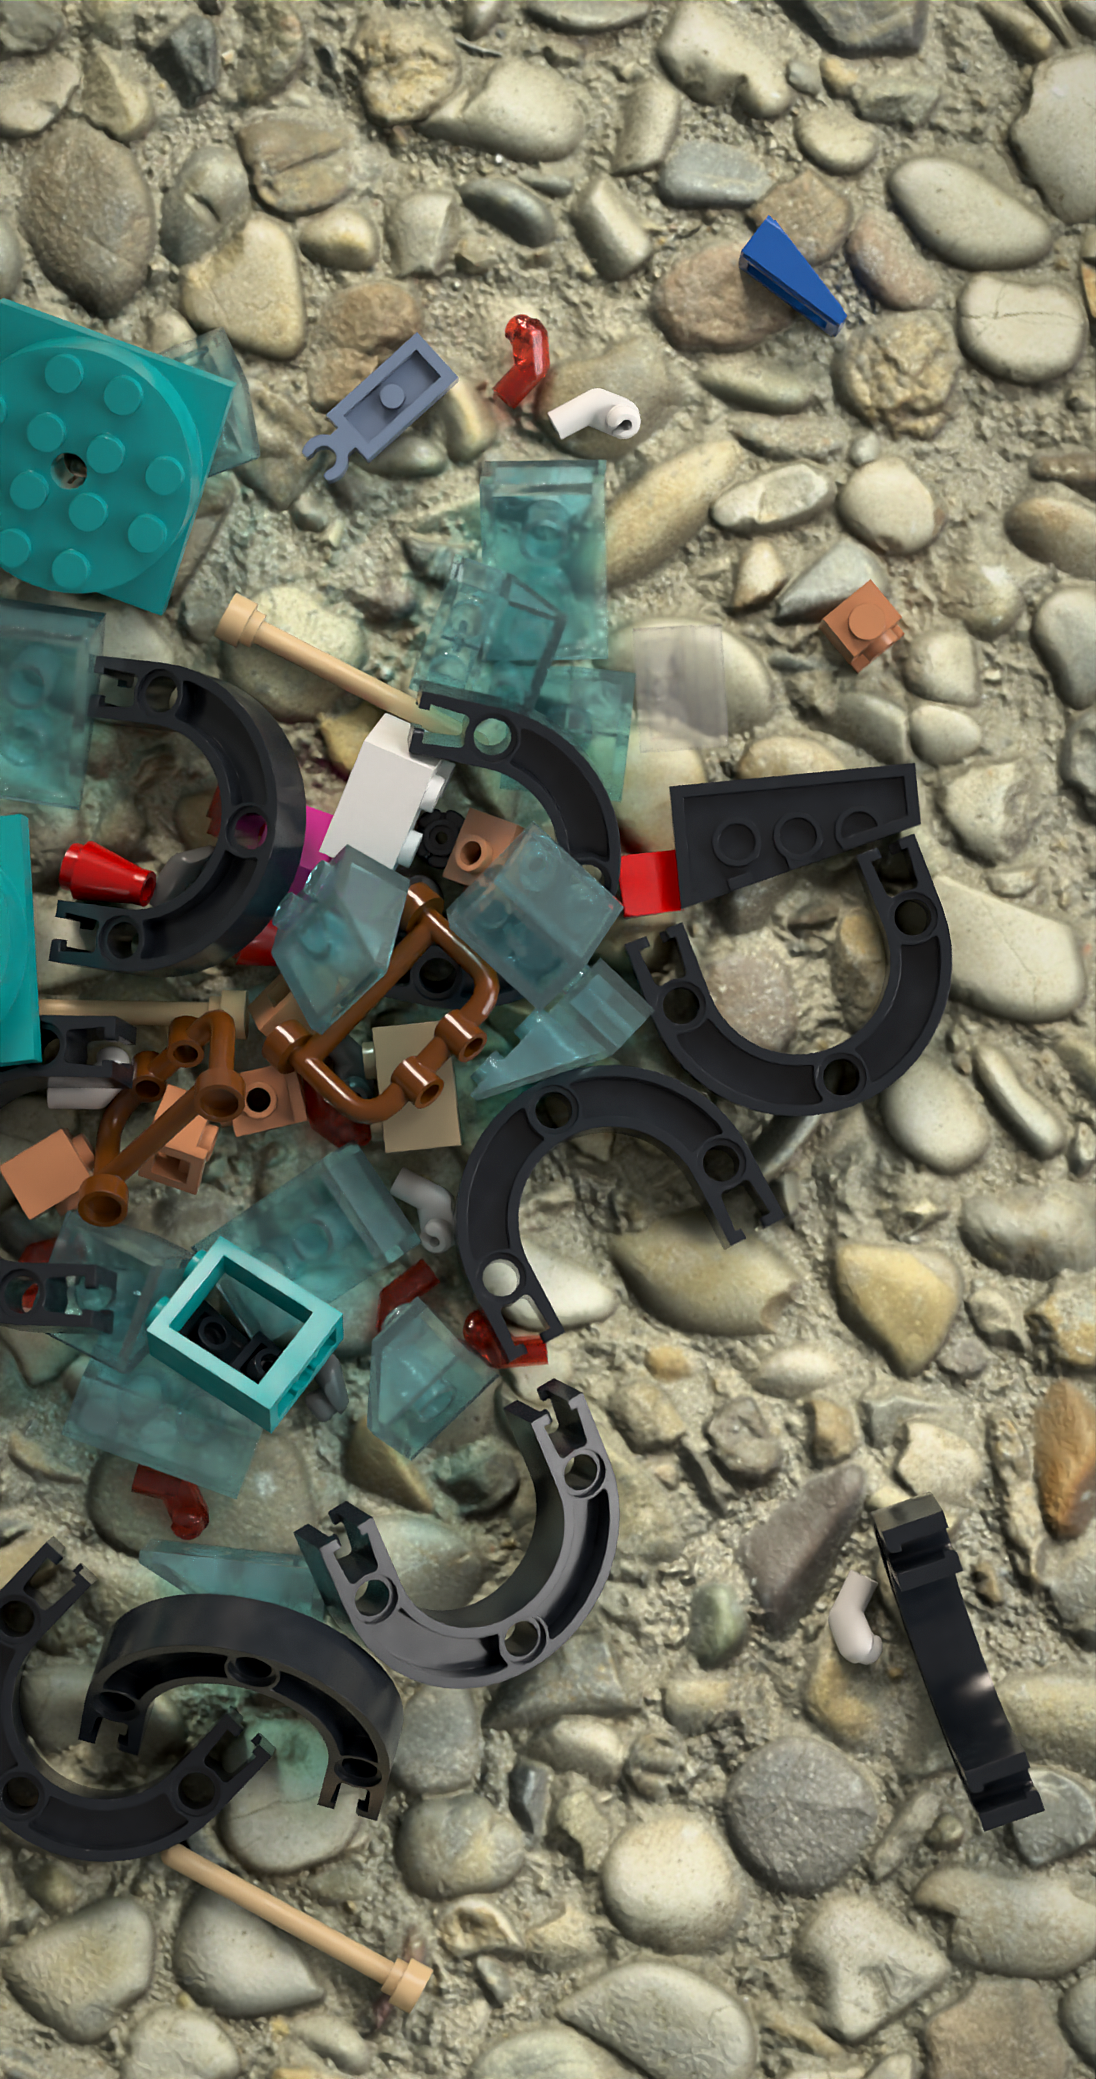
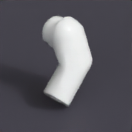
(598, 410)
(88, 1097)
(434, 1209)
(849, 1623)

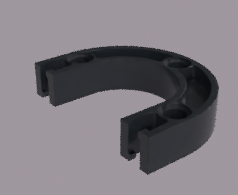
(553, 770)
(242, 880)
(879, 1051)
(65, 1071)
(598, 1101)
(544, 1595)
(258, 1649)
(959, 1686)
(88, 1820)

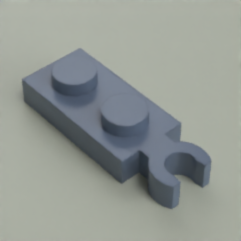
(384, 405)

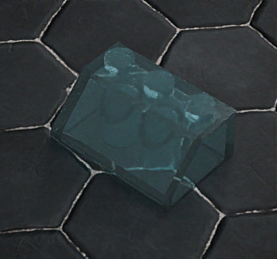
(164, 1424)

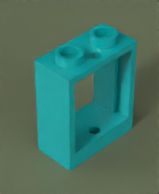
(293, 1370)

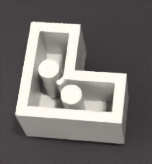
(386, 797)

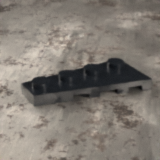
(775, 824)

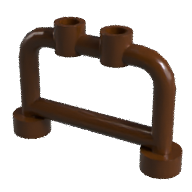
(415, 1079)
(214, 1096)

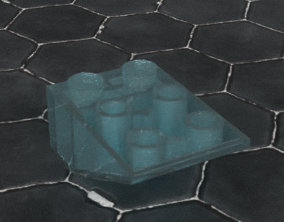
(580, 1030)

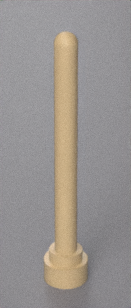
(247, 625)
(155, 1012)
(399, 1979)

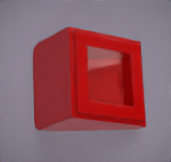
(649, 884)

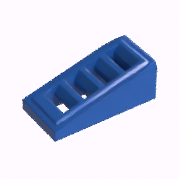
(784, 271)

